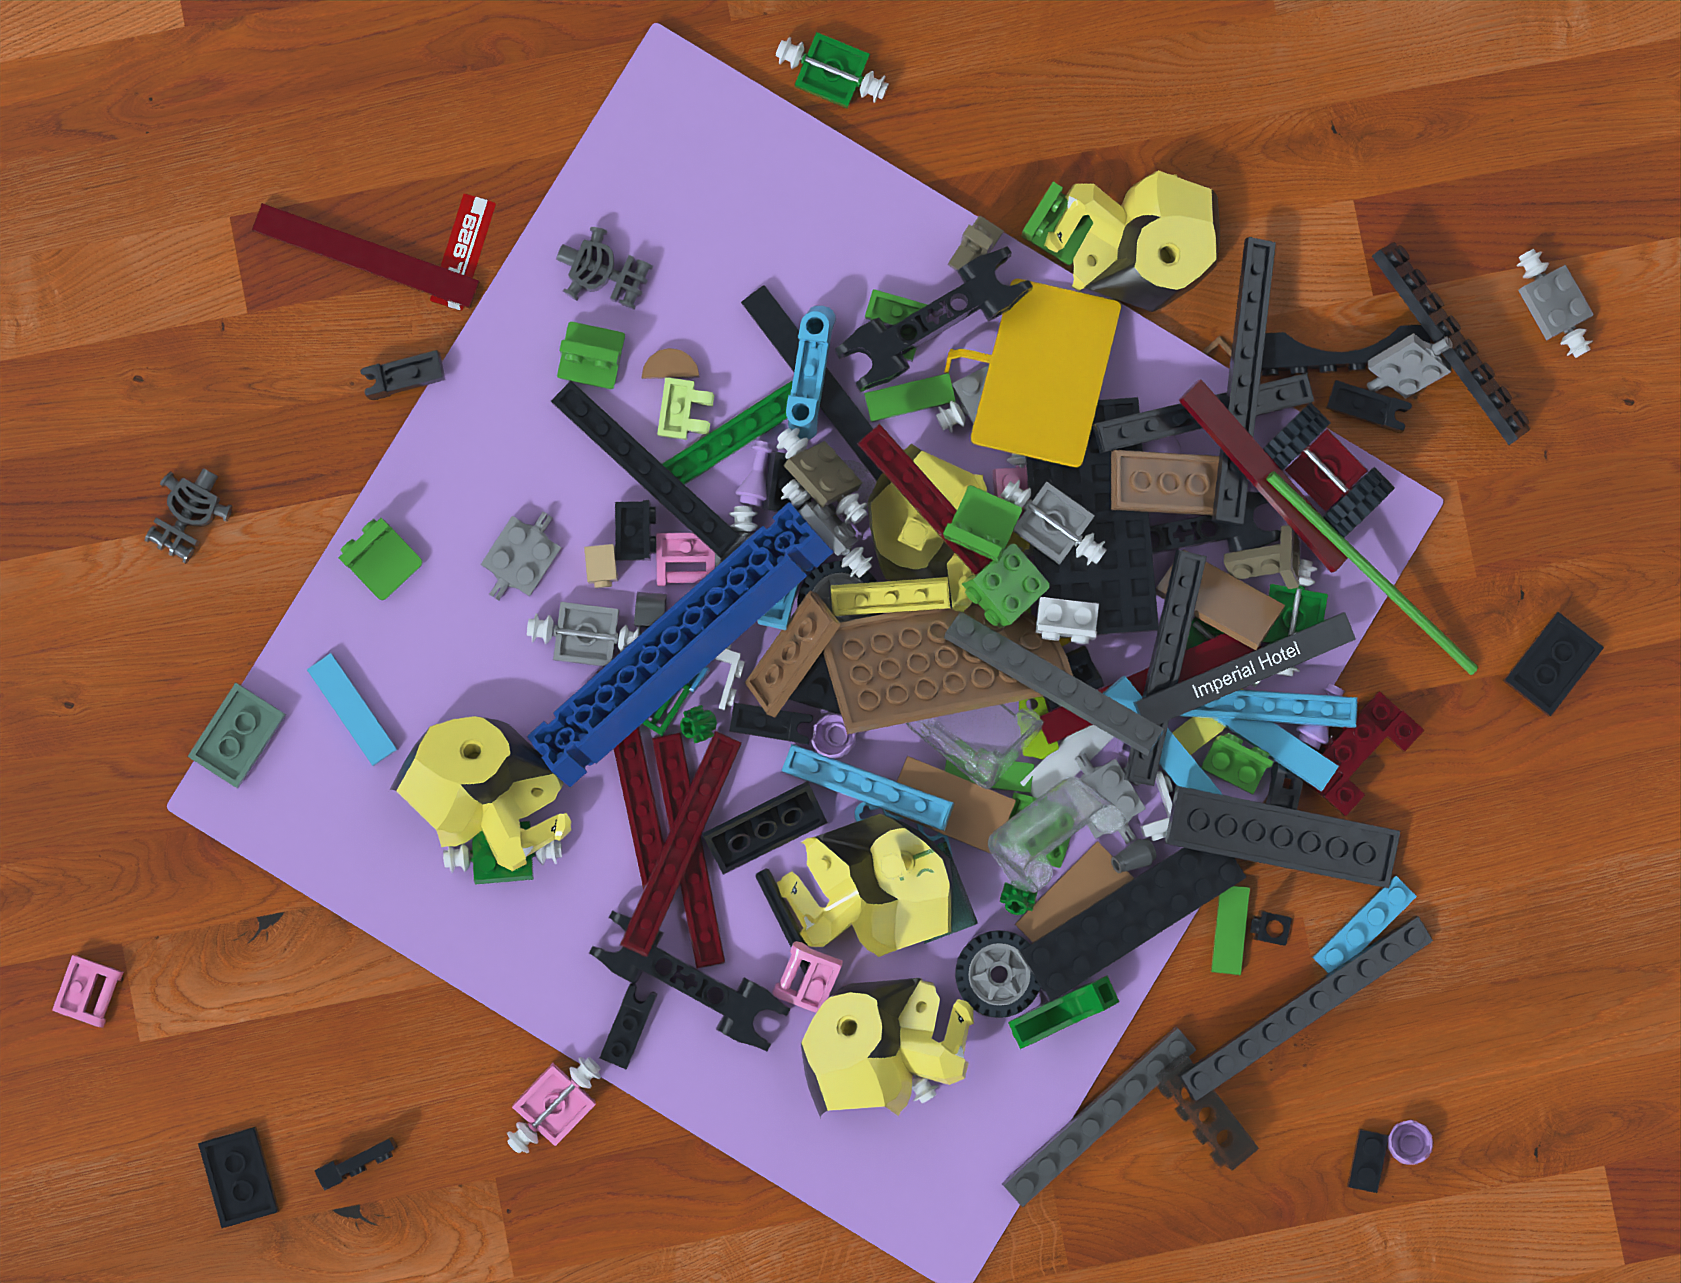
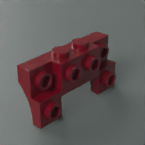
(1354, 745)

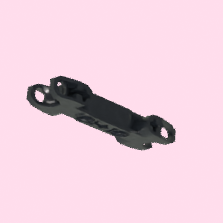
(979, 291)
(1238, 537)
(736, 1007)

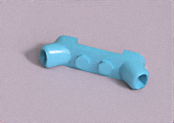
(810, 370)

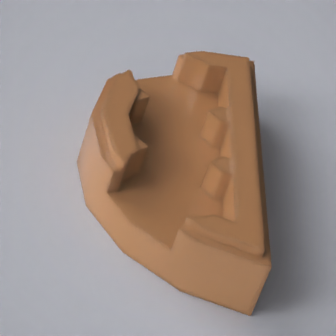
(670, 364)

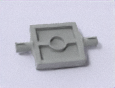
(1410, 365)
(520, 556)
(1111, 784)

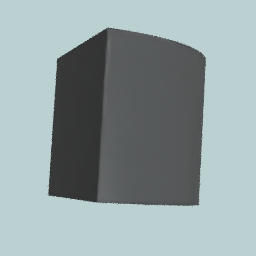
(649, 608)

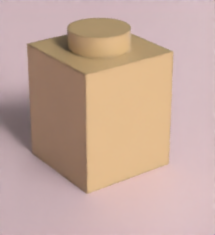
(601, 565)

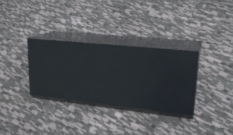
(764, 827)

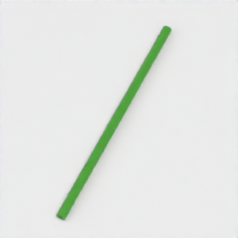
(1371, 572)

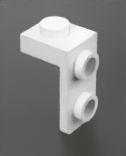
(735, 671)
(1158, 829)

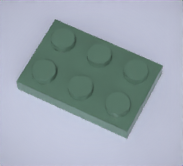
(236, 735)

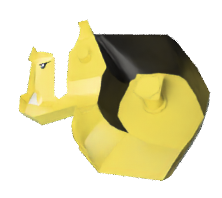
(1149, 246)
(907, 543)
(478, 779)
(861, 878)
(875, 1039)

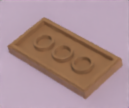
(1163, 482)
(1231, 606)
(792, 653)
(975, 809)
(1075, 891)

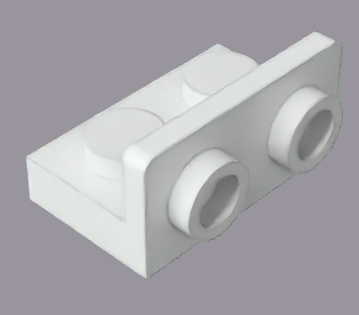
(1067, 619)

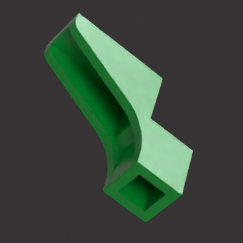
(1063, 1011)

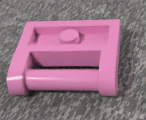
(682, 549)
(817, 979)
(78, 987)

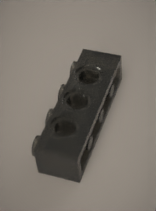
(1238, 1143)

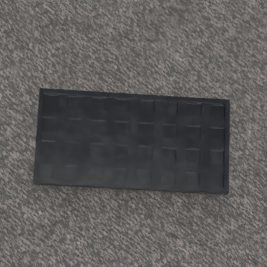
(1125, 573)

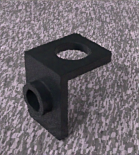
(1259, 924)

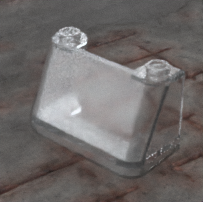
(981, 740)
(1046, 823)

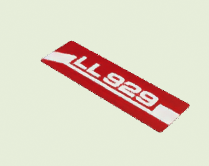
(466, 239)

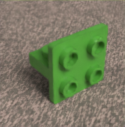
(590, 355)

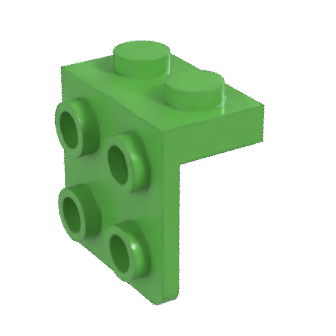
(380, 558)
(1006, 587)

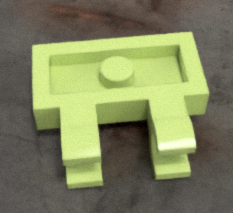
(677, 407)

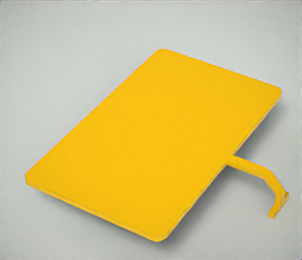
(1045, 374)

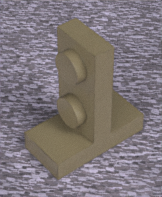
(975, 242)
(1269, 560)

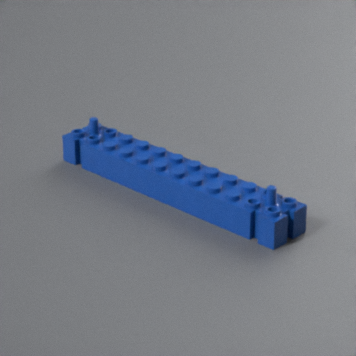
(679, 645)

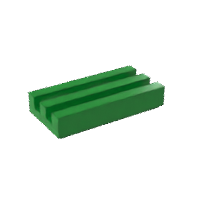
(661, 730)

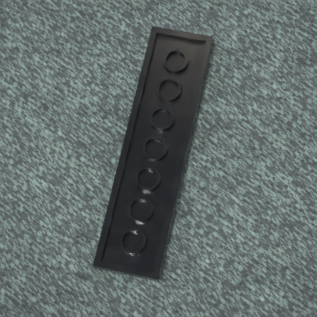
(1462, 356)
(1282, 837)
(1128, 918)

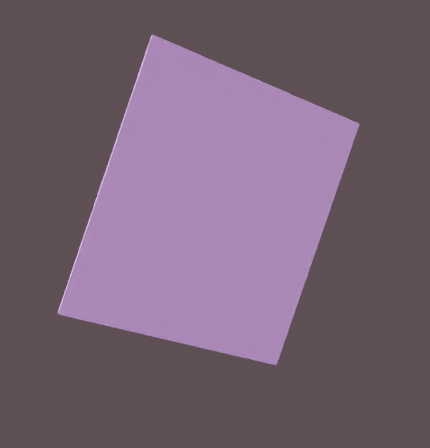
(720, 198)

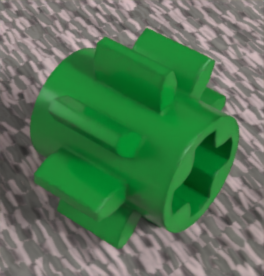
(698, 724)
(1017, 900)

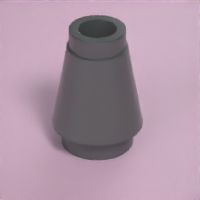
(1134, 856)

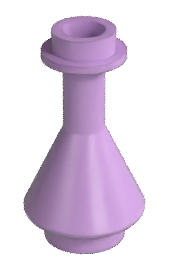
(753, 488)
(1316, 735)

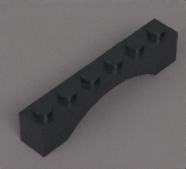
(1285, 353)

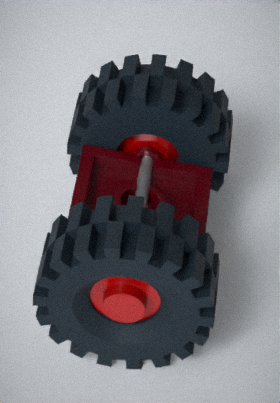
(1328, 470)

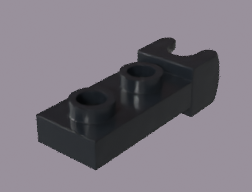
(403, 374)
(1367, 406)
(755, 722)
(627, 1028)
(334, 1173)

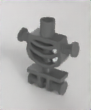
(577, 259)
(201, 488)

